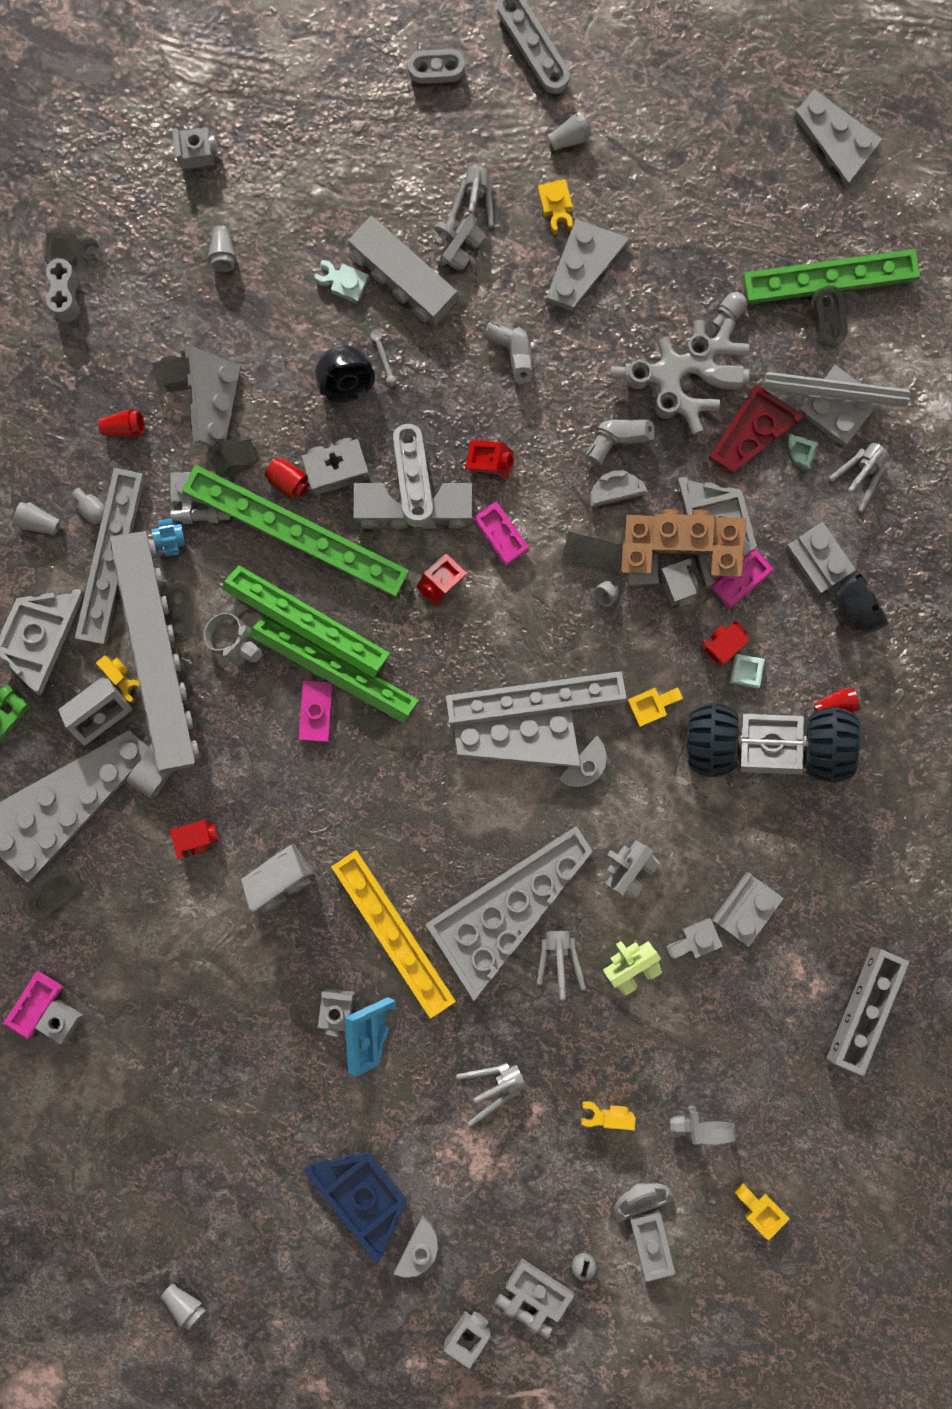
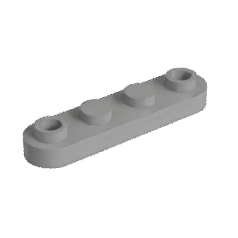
(534, 44)
(412, 475)

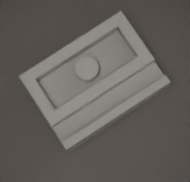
(820, 558)
(747, 909)

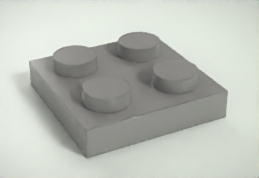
(836, 416)

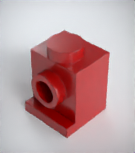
(725, 643)
(194, 838)

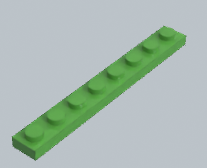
(295, 531)

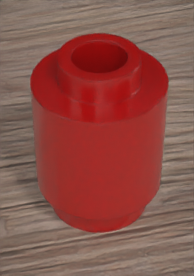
(287, 478)

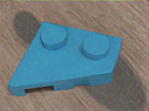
(366, 1036)

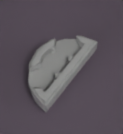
(616, 487)
(591, 766)
(642, 1199)
(419, 1252)

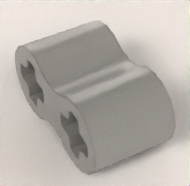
(62, 290)
(145, 776)

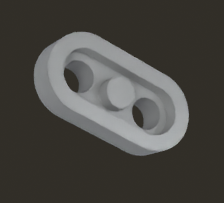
(436, 63)

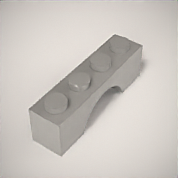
(376, 506)

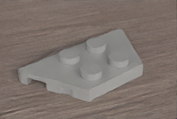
(721, 503)
(36, 635)

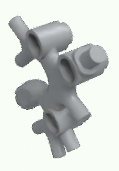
(673, 367)

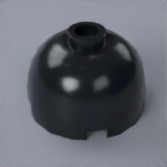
(343, 373)
(859, 607)

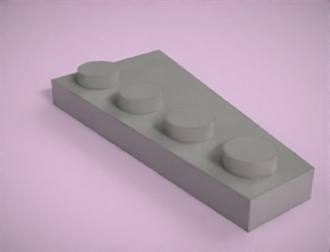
(530, 739)

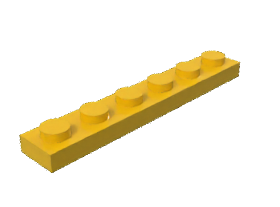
(393, 934)

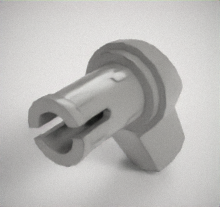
(518, 347)
(618, 432)

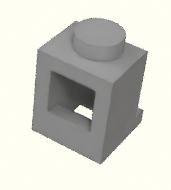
(194, 148)
(679, 583)
(337, 1000)
(467, 1348)

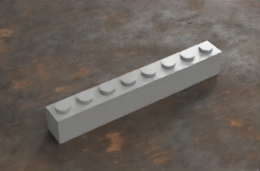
(152, 652)

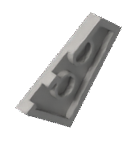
(213, 394)

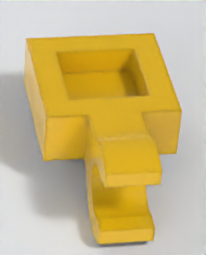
(116, 672)
(650, 706)
(616, 1117)
(763, 1213)

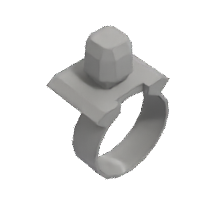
(242, 649)
(704, 1132)

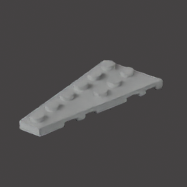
(54, 809)
(494, 920)

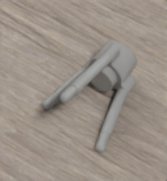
(476, 185)
(871, 462)
(558, 943)
(508, 1082)

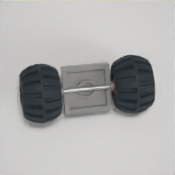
(773, 743)

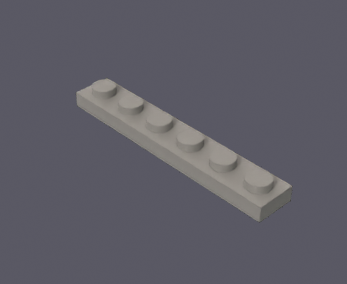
(102, 583)
(536, 699)

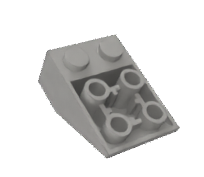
(280, 875)

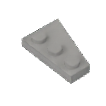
(838, 134)
(584, 259)

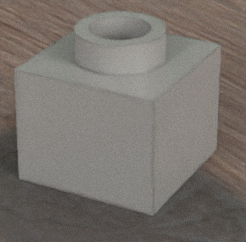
(68, 1020)

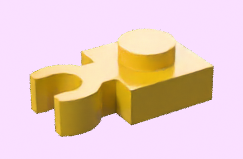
(556, 202)

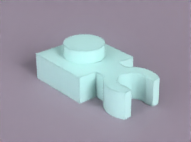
(346, 282)

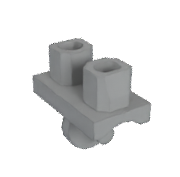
(465, 232)
(628, 865)

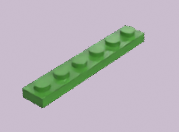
(842, 273)
(306, 621)
(333, 669)

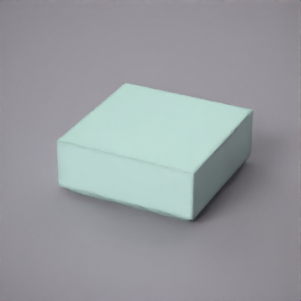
(746, 671)

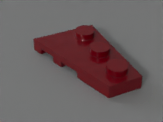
(753, 429)

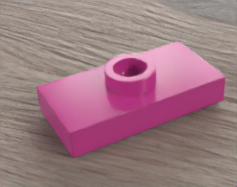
(501, 533)
(732, 589)
(316, 711)
(32, 1005)

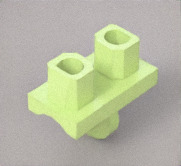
(631, 962)

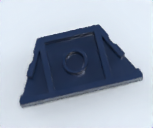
(361, 1198)

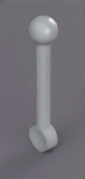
(376, 336)

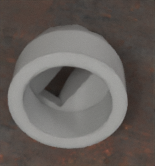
(600, 593)
(577, 1266)

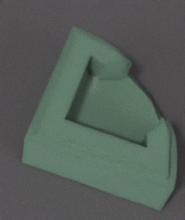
(801, 451)

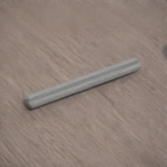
(836, 389)

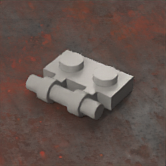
(188, 514)
(538, 1290)

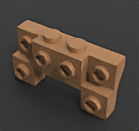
(684, 534)

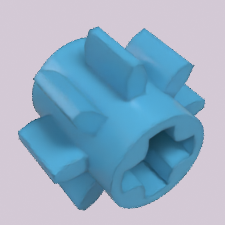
(168, 537)

